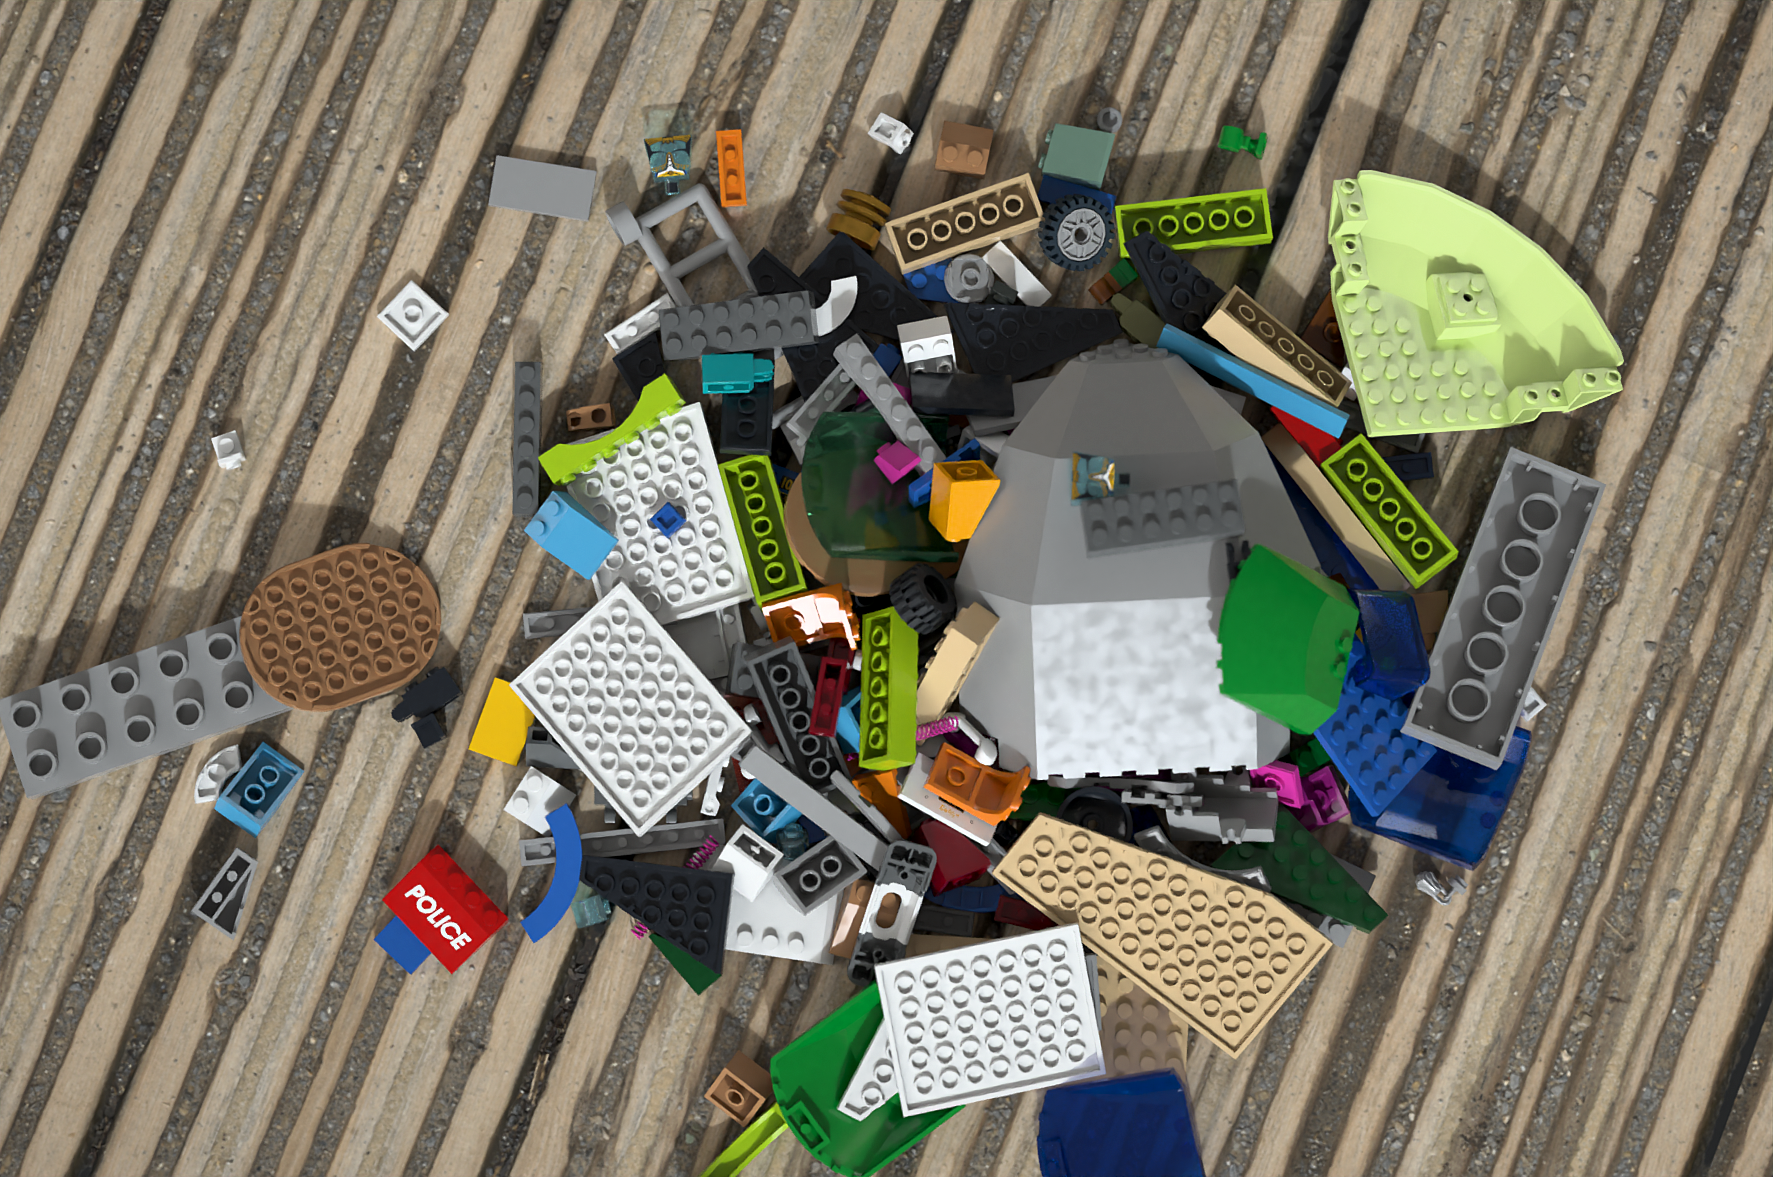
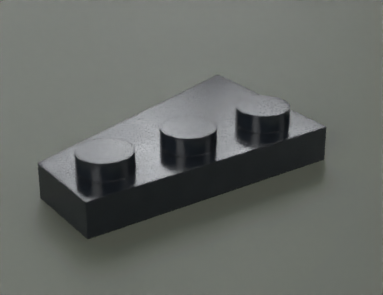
(640, 364)

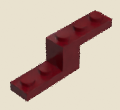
(831, 686)

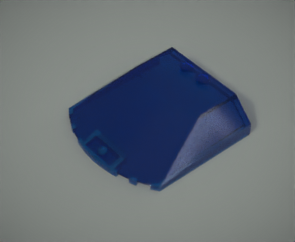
(1449, 804)
(1120, 1128)

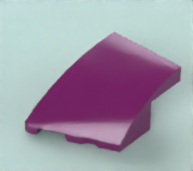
(1323, 800)

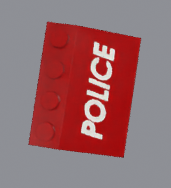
(445, 909)

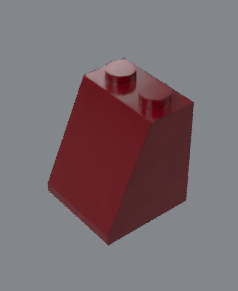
(957, 857)

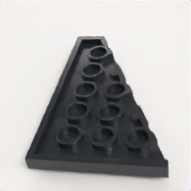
(1176, 288)
(880, 297)

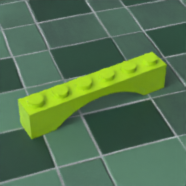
(656, 402)
(748, 1144)

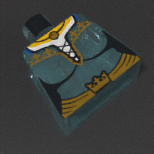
(670, 160)
(1094, 478)

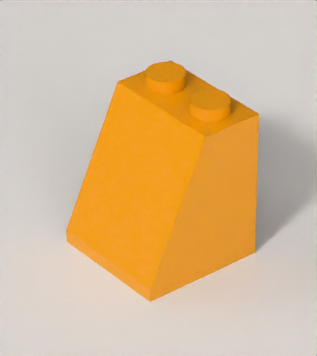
(960, 497)

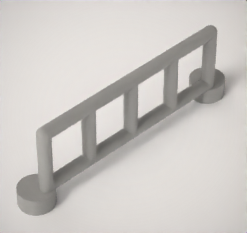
(630, 229)

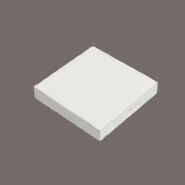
(413, 315)

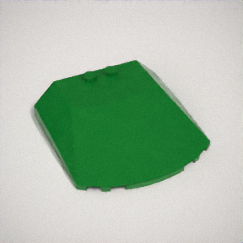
(1285, 640)
(812, 1078)

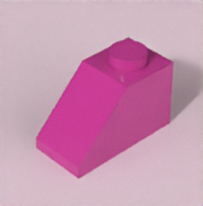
(896, 460)

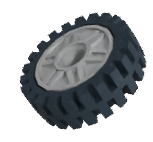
(1060, 226)

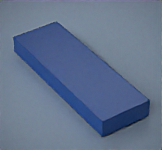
(1054, 188)

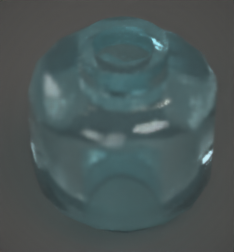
(792, 841)

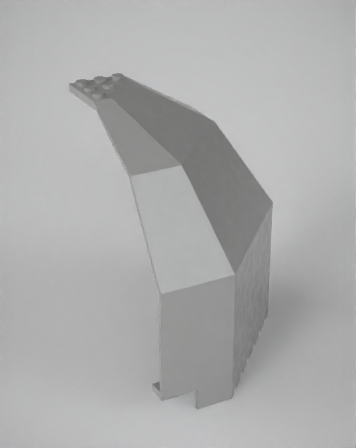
(1117, 652)

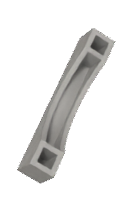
(872, 379)

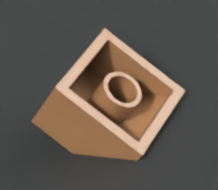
(964, 149)
(740, 1088)

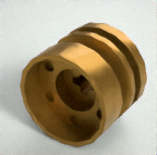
(860, 215)

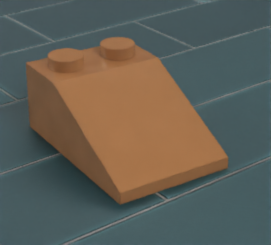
(852, 912)

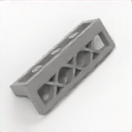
(824, 399)

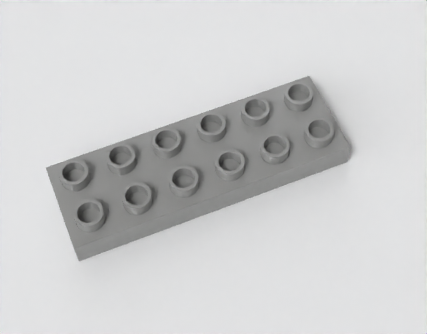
(1503, 608)
(133, 709)

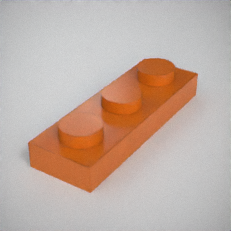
(731, 168)

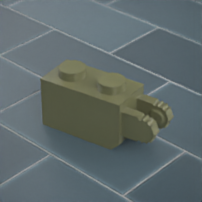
(1138, 320)

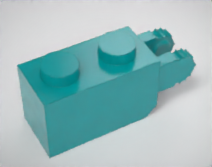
(733, 372)

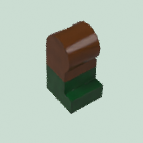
(1113, 282)

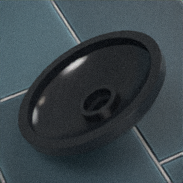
(1101, 805)

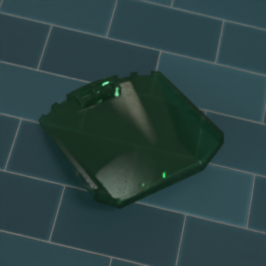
(854, 503)

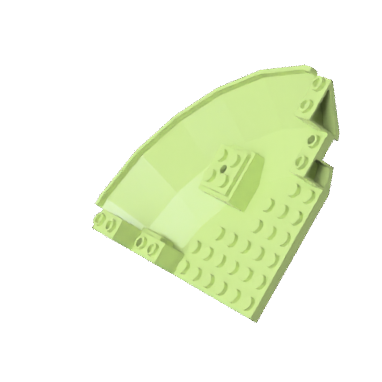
(1427, 353)

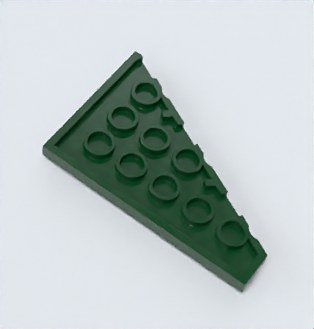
(1305, 874)

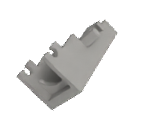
(1230, 810)

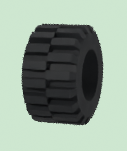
(923, 598)

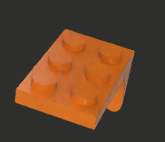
(813, 616)
(976, 786)

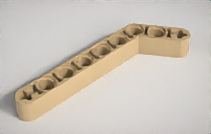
(1334, 509)

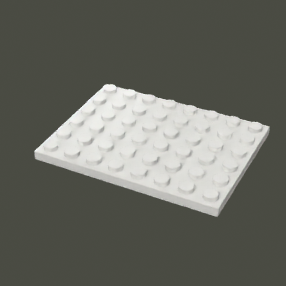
(703, 560)
(631, 709)
(990, 1019)

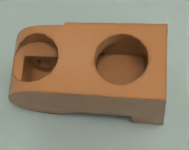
(591, 418)

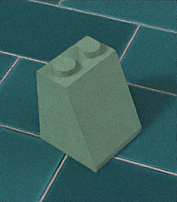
(1077, 155)

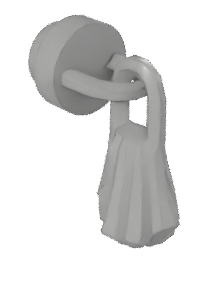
(1429, 884)

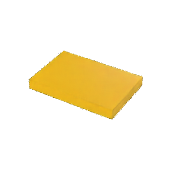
(502, 725)

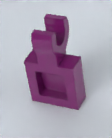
(962, 742)

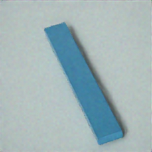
(1253, 381)

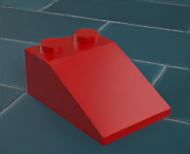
(1314, 441)

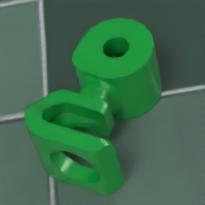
(1233, 140)

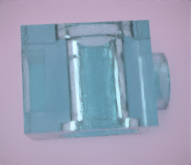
(590, 911)

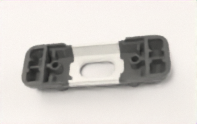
(905, 871)

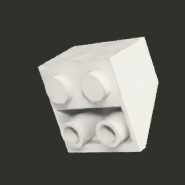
(927, 346)
(750, 860)

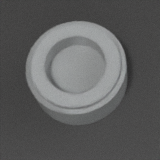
(1109, 120)

